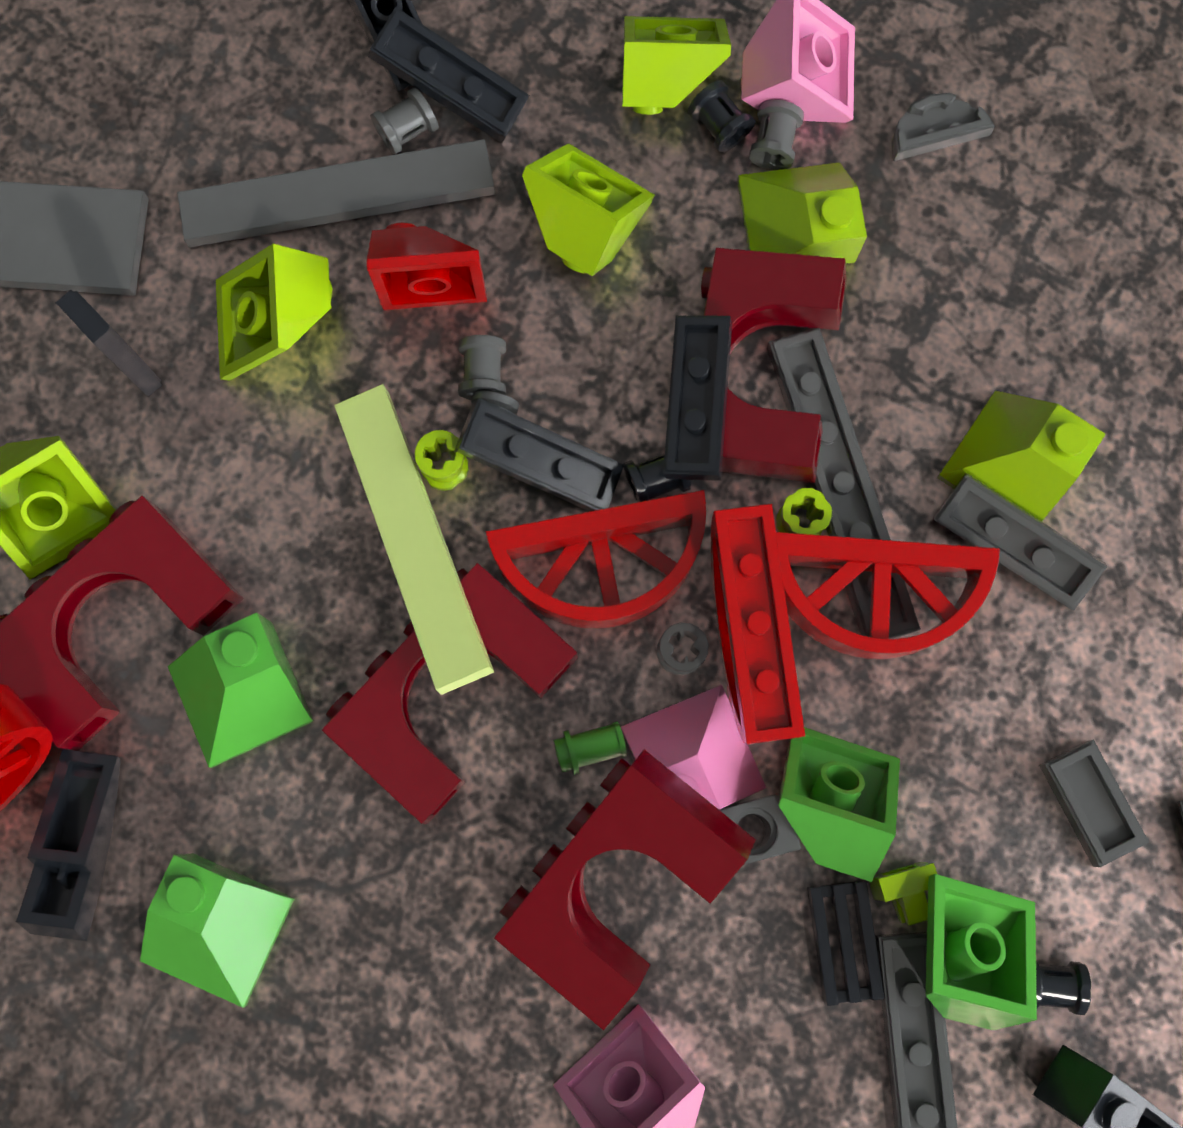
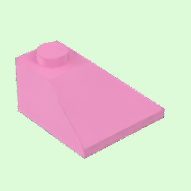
(803, 58)
(700, 746)
(632, 1080)

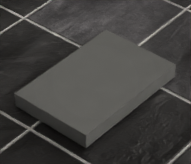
(71, 237)

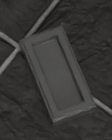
(1094, 804)

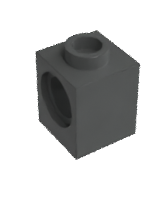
(779, 834)

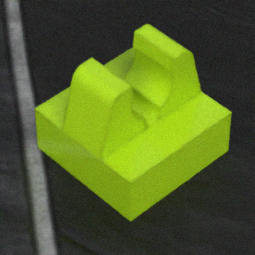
(906, 889)

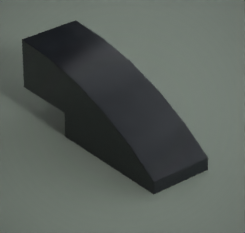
(71, 846)

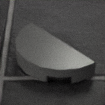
(937, 124)

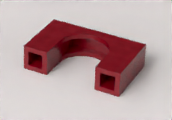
(762, 292)
(37, 634)
(376, 720)
(643, 813)

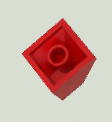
(423, 268)

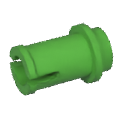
(589, 747)

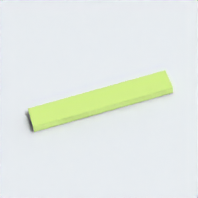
(413, 541)

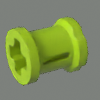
(430, 449)
(818, 511)

